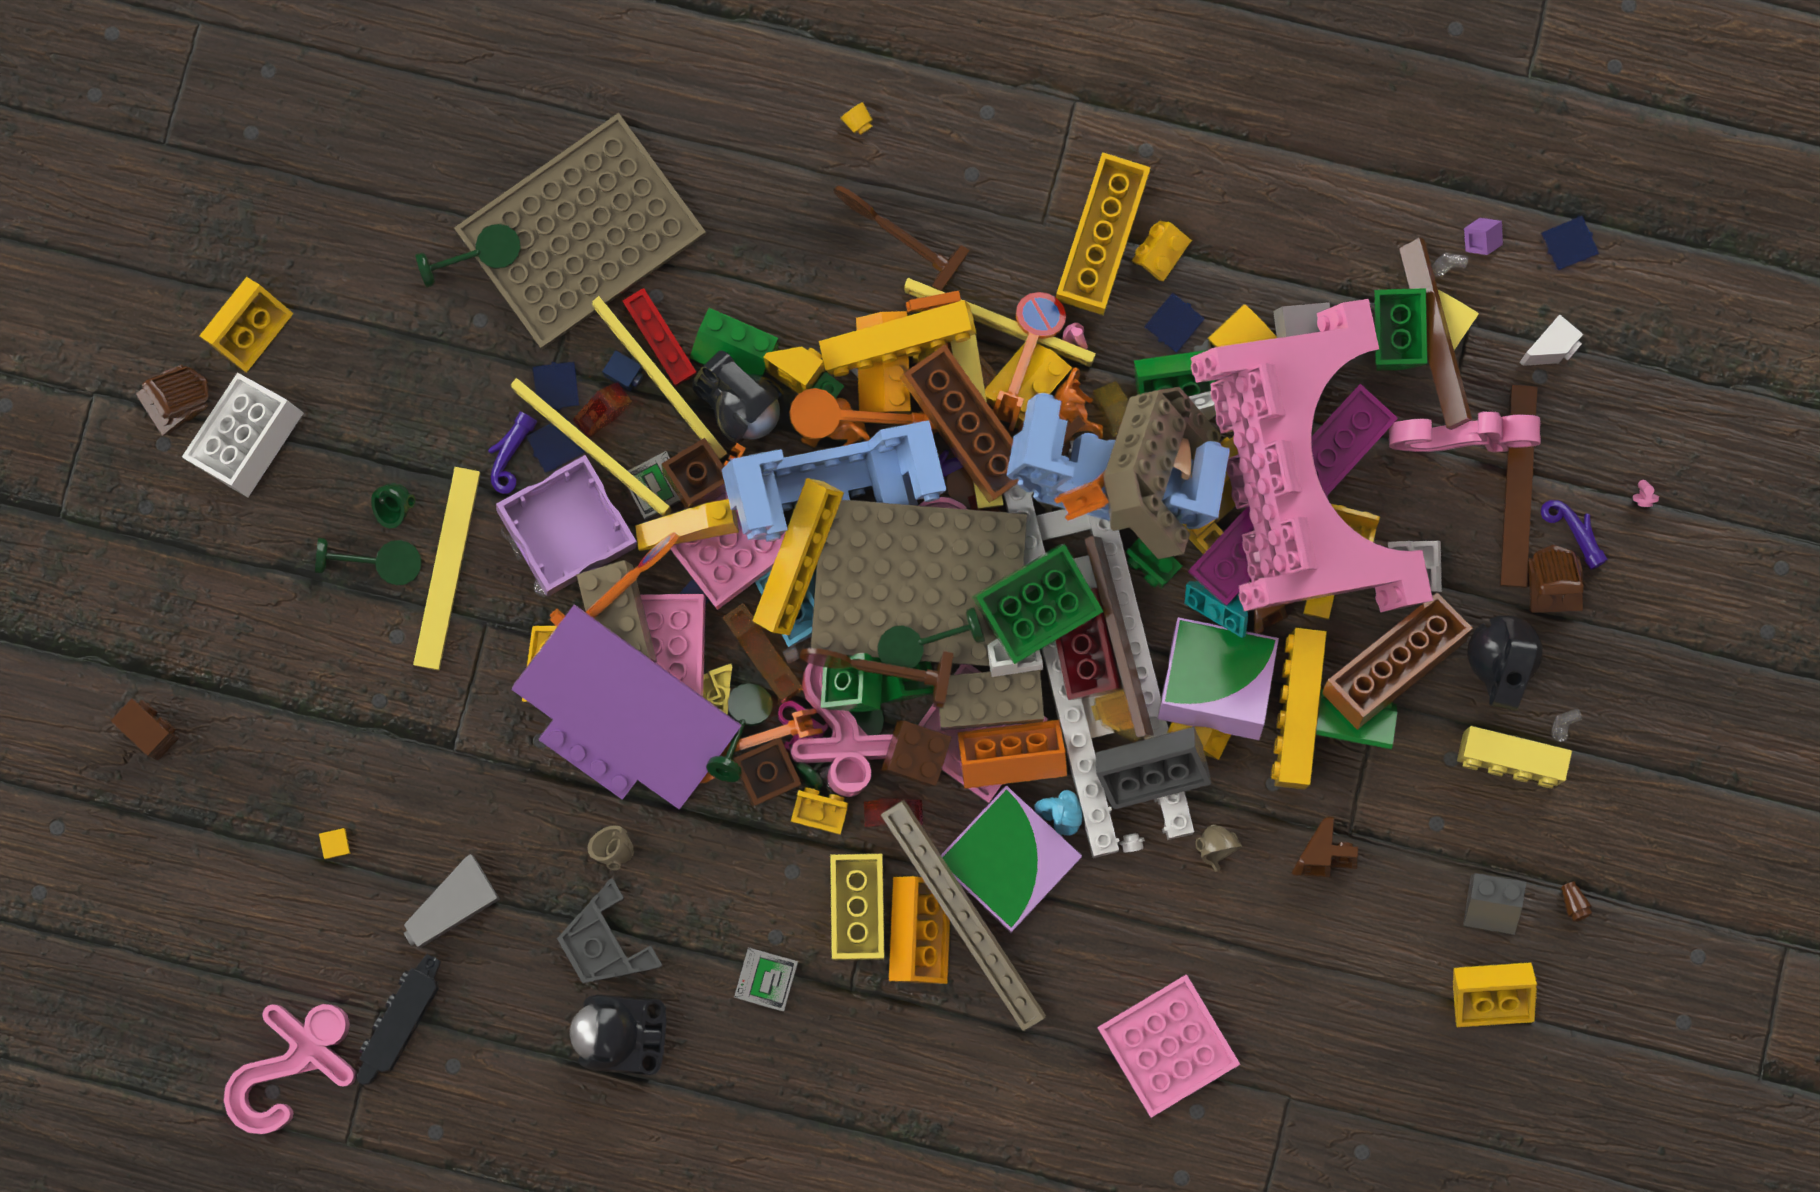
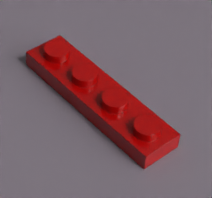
(659, 337)

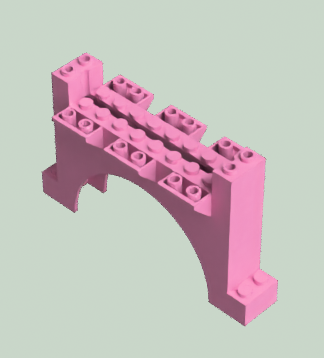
(1298, 538)

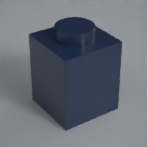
(624, 371)

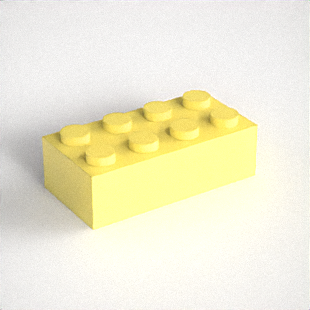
(1514, 756)
(857, 907)

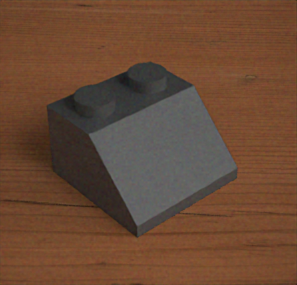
(1494, 903)

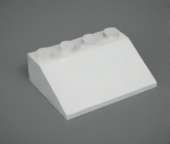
(243, 434)

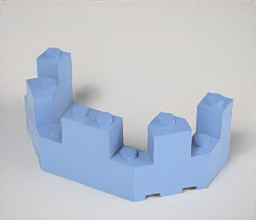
(895, 463)
(1042, 468)

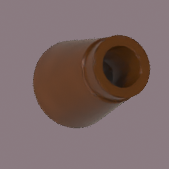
(1575, 902)

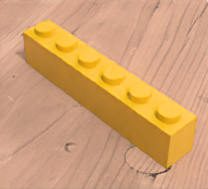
(897, 337)
(798, 556)

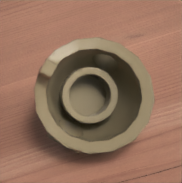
(1216, 845)
(611, 847)

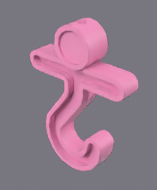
(1490, 430)
(848, 746)
(307, 1051)

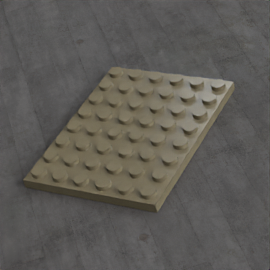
(585, 230)
(911, 570)

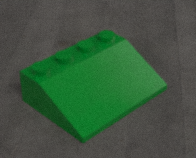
(1037, 603)

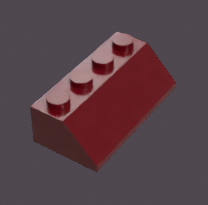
(1089, 659)

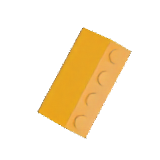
(881, 385)
(917, 934)

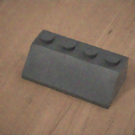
(1153, 768)

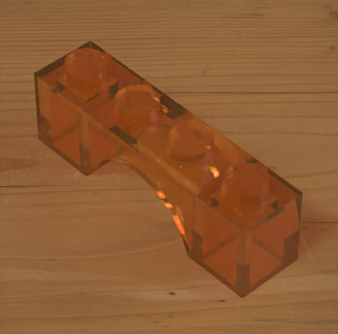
(762, 653)

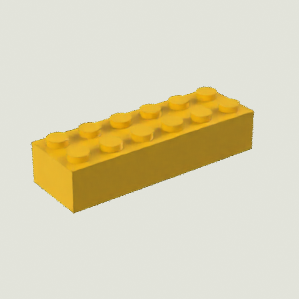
(1102, 233)
(1300, 708)

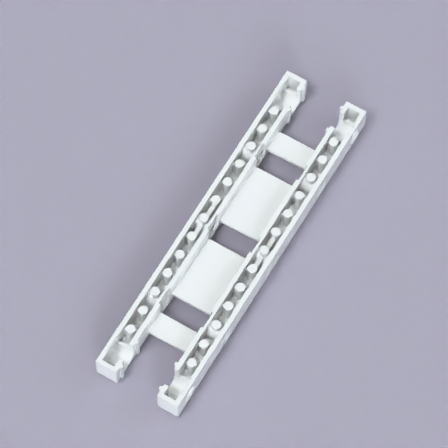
(1076, 715)

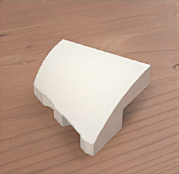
(1432, 558)
(1002, 664)

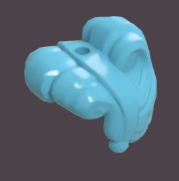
(1064, 810)

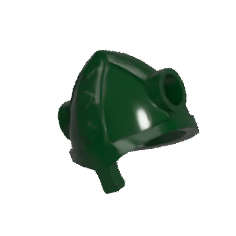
(393, 504)

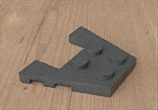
(593, 946)

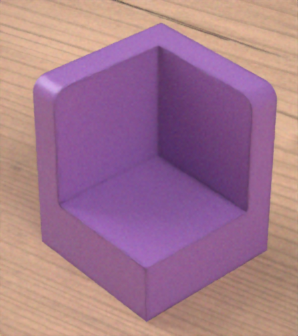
(1483, 236)

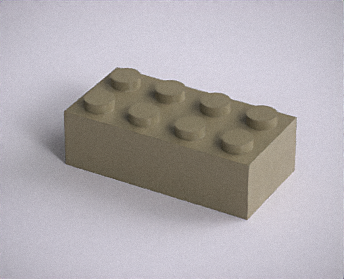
(626, 613)
(990, 701)

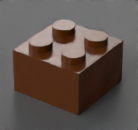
(695, 474)
(144, 729)
(916, 753)
(767, 772)

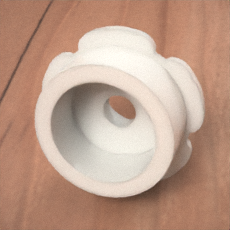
(1132, 842)

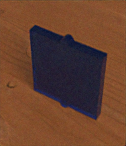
(1570, 243)
(1174, 322)
(557, 384)
(553, 447)

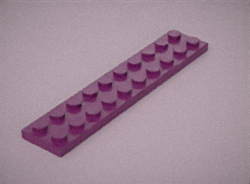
(1335, 451)

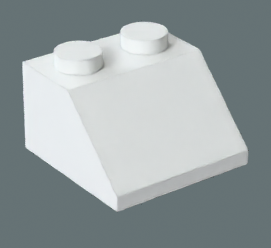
(1554, 344)

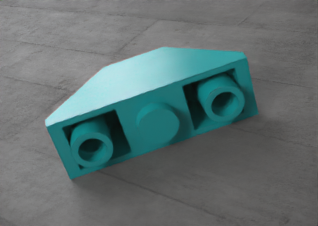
(1230, 616)

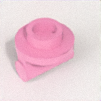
(1074, 335)
(1646, 497)

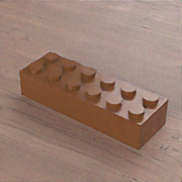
(963, 420)
(1397, 661)

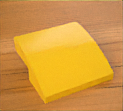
(1240, 328)

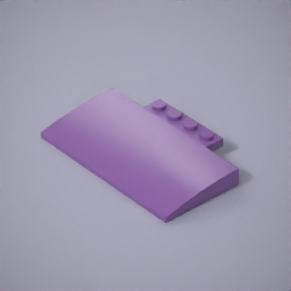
(621, 712)

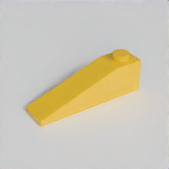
(691, 524)

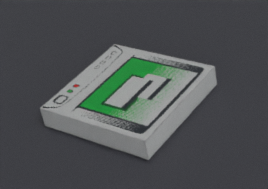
(651, 476)
(766, 979)

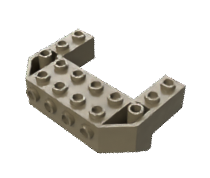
(1143, 465)

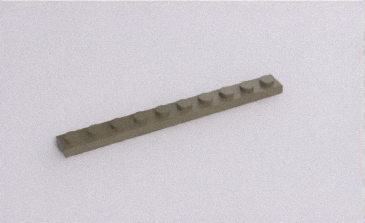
(963, 915)

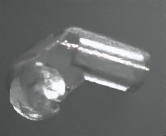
(1447, 261)
(1562, 723)

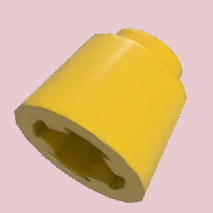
(858, 119)

